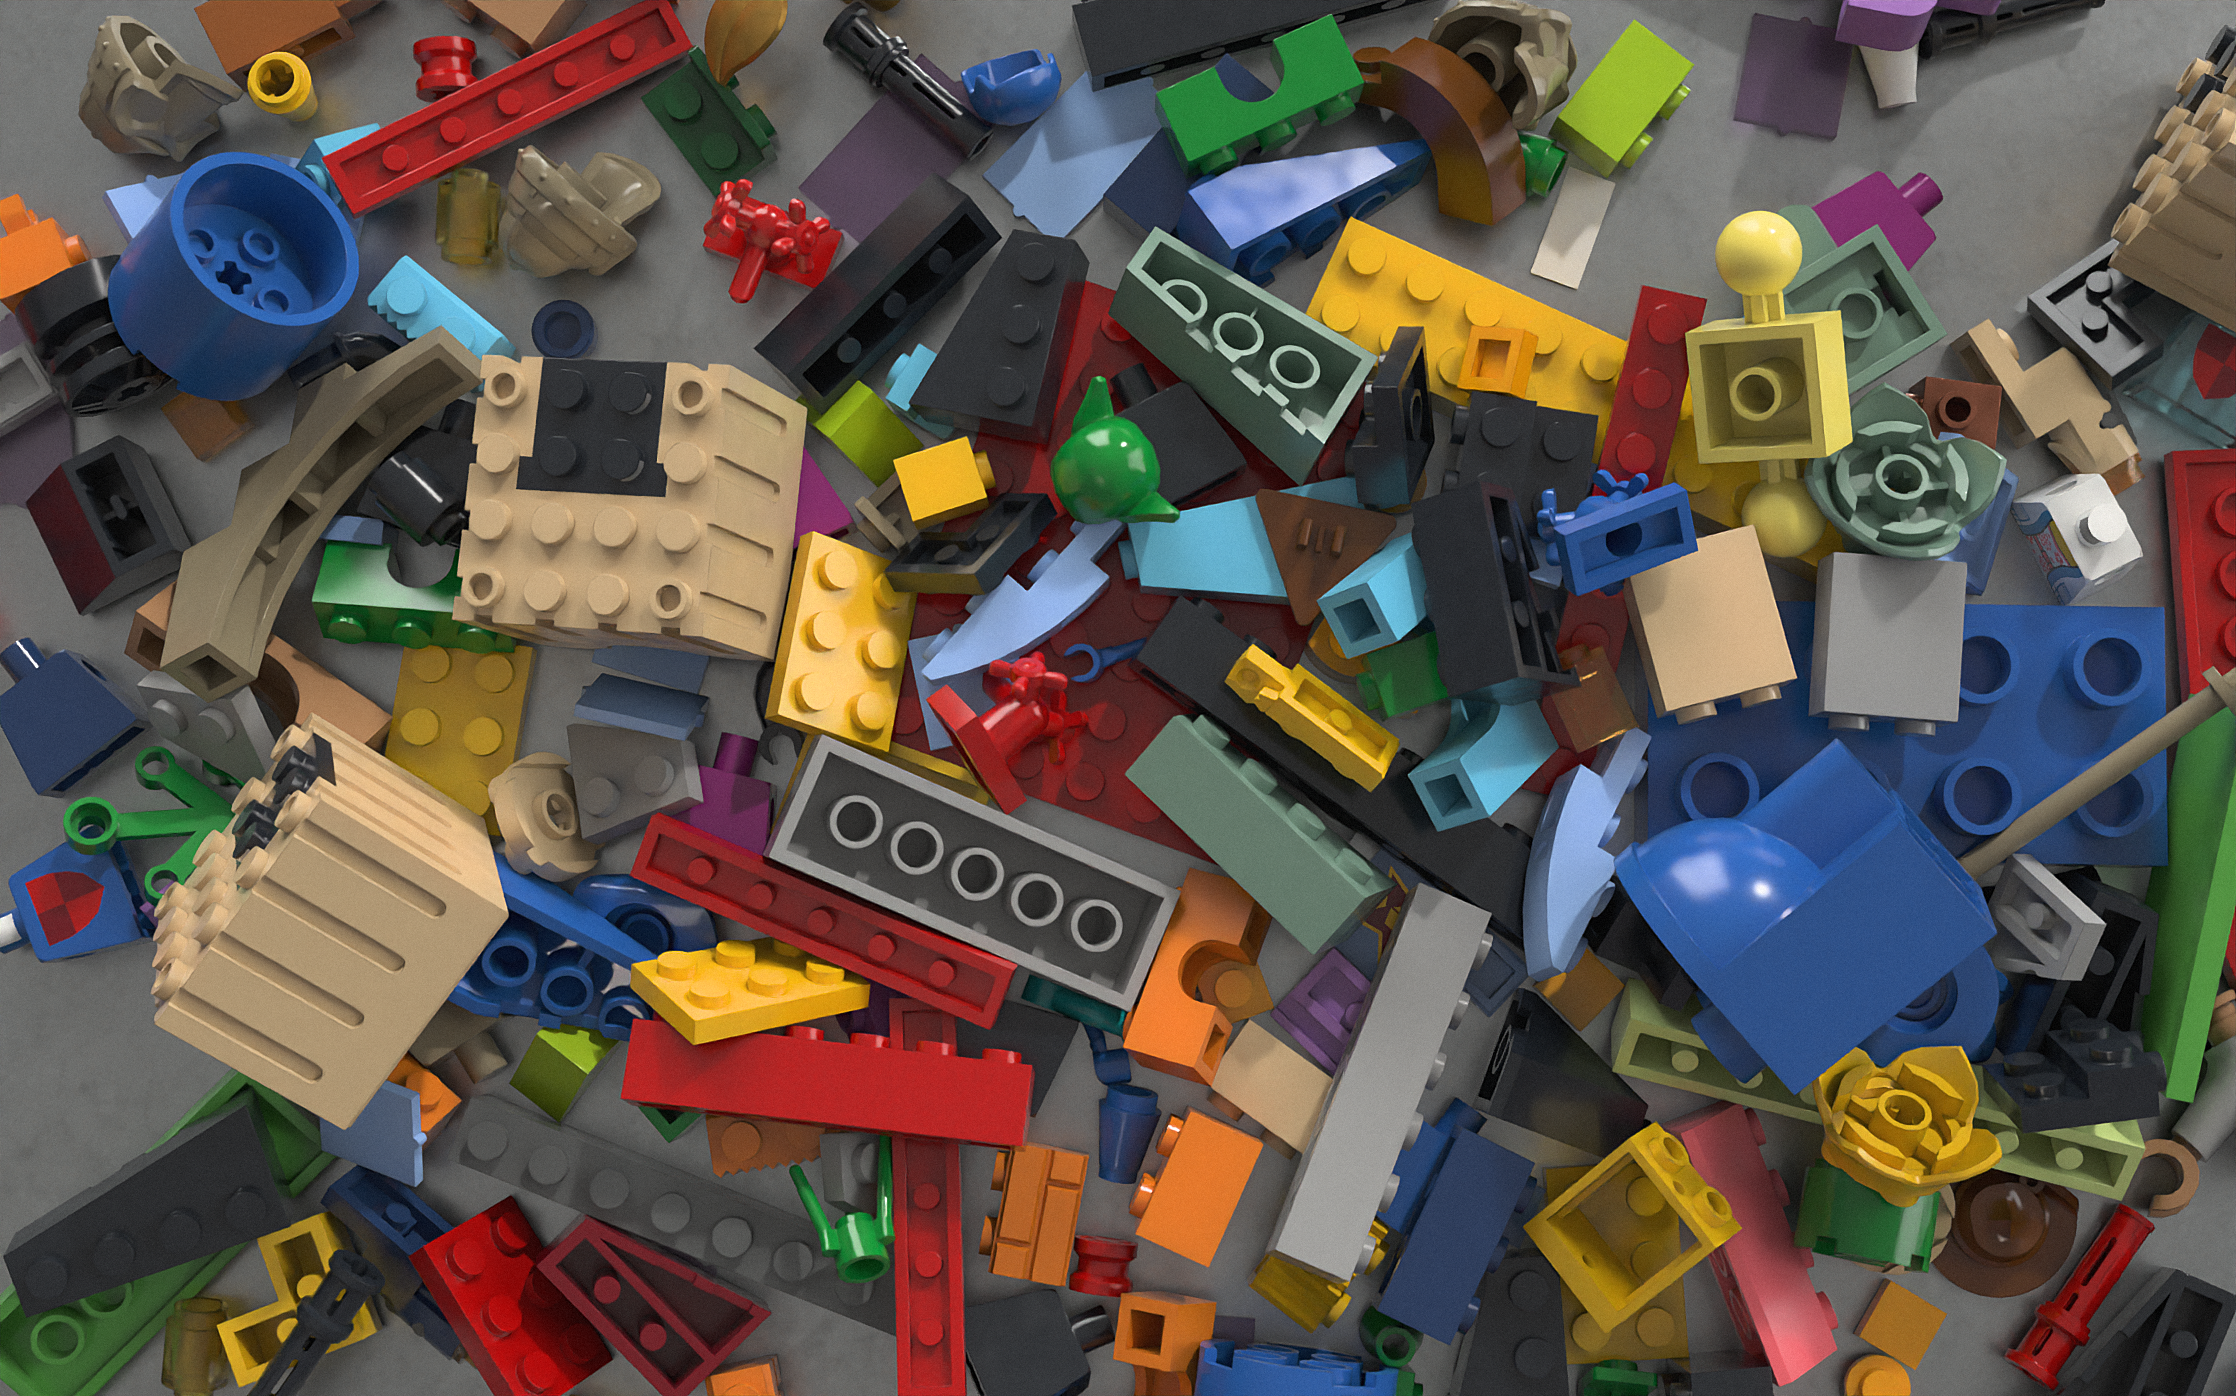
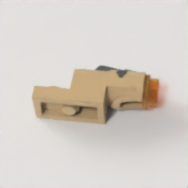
(2055, 399)

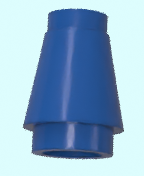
(1125, 1131)

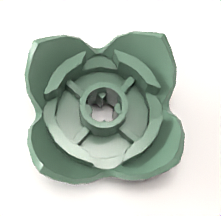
(1935, 481)

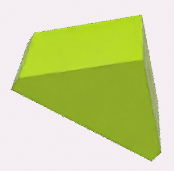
(864, 432)
(562, 1067)

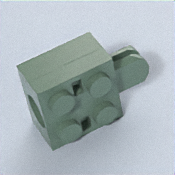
(1879, 302)

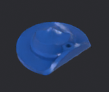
(648, 913)
(1949, 1013)

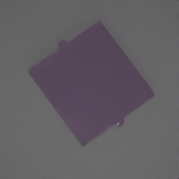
(1793, 77)

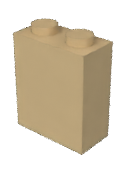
(1710, 628)

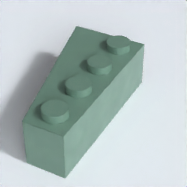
(1242, 350)
(1259, 833)

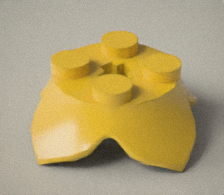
(1904, 1123)

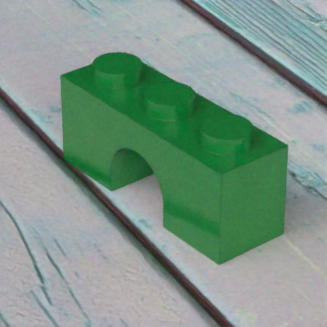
(1213, 127)
(363, 600)

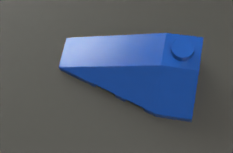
(1291, 205)
(555, 962)

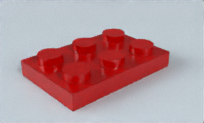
(505, 1309)

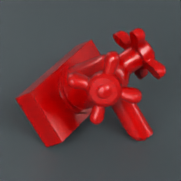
(769, 241)
(1008, 726)

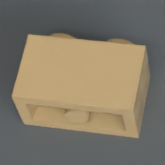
(1271, 1086)

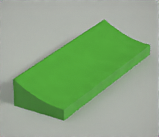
(2193, 901)
(91, 1339)

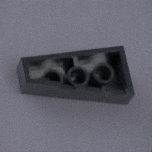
(162, 1209)

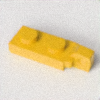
(1316, 716)

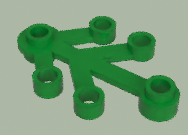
(205, 813)

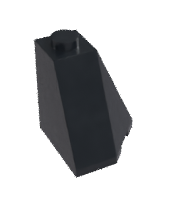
(1556, 1083)

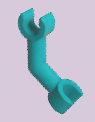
(1074, 1005)

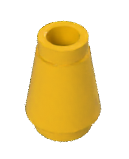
(282, 86)

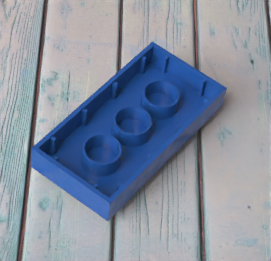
(2037, 707)

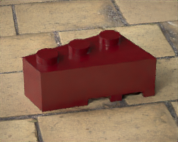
(650, 1303)

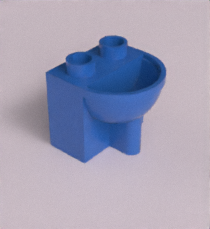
(1806, 916)

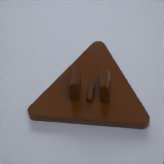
(1317, 544)

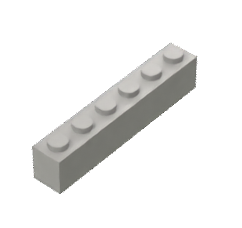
(1380, 1084)

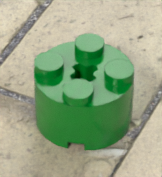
(1859, 1225)

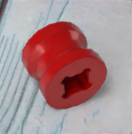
(444, 66)
(1102, 1265)

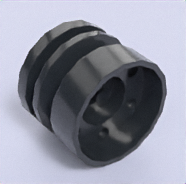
(73, 326)

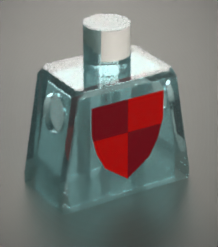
(2193, 381)

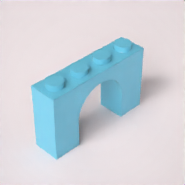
(1487, 744)

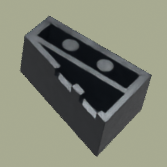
(2157, 1342)

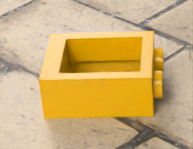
(1588, 1261)

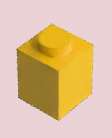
(944, 482)

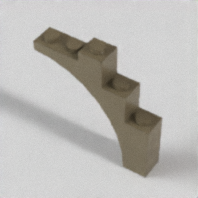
(283, 503)

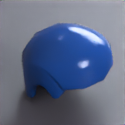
(1013, 87)

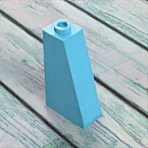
(1217, 549)

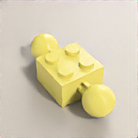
(1769, 383)

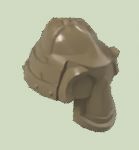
(1516, 49)
(146, 95)
(573, 218)

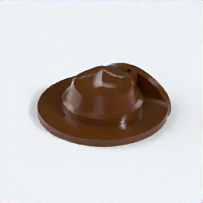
(2007, 1234)

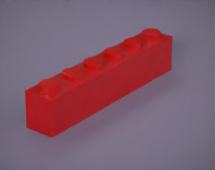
(835, 1084)

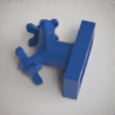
(1616, 533)

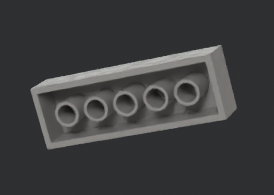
(971, 872)

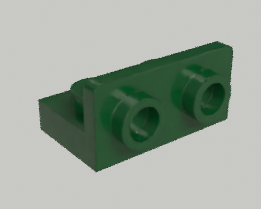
(711, 124)

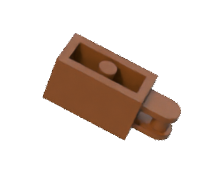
(253, 28)

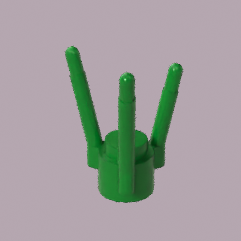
(858, 1239)

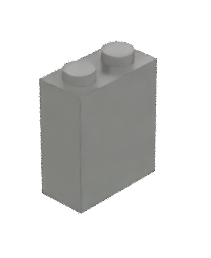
(1887, 643)

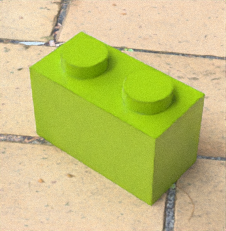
(1621, 99)

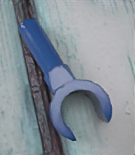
(1103, 657)
(1109, 1065)

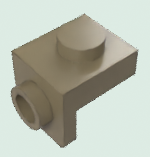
(887, 517)

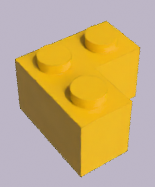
(296, 1265)

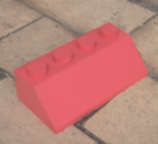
(1758, 1267)

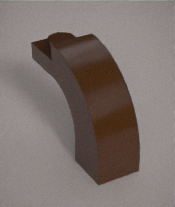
(1459, 118)

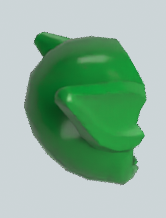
(1108, 467)

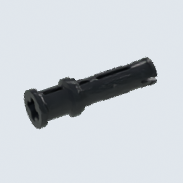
(1956, 27)
(884, 58)
(324, 1319)

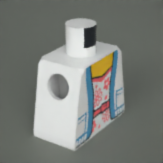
(2077, 535)

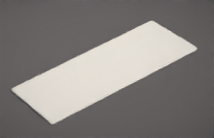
(1573, 228)

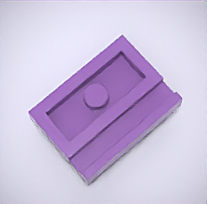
(1324, 1008)

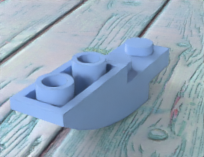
(1017, 620)
(1566, 865)

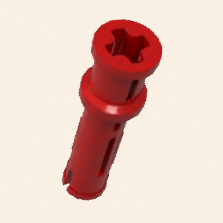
(2064, 1322)

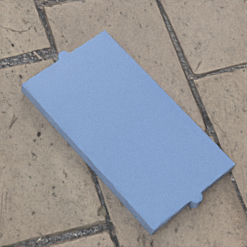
(1075, 153)

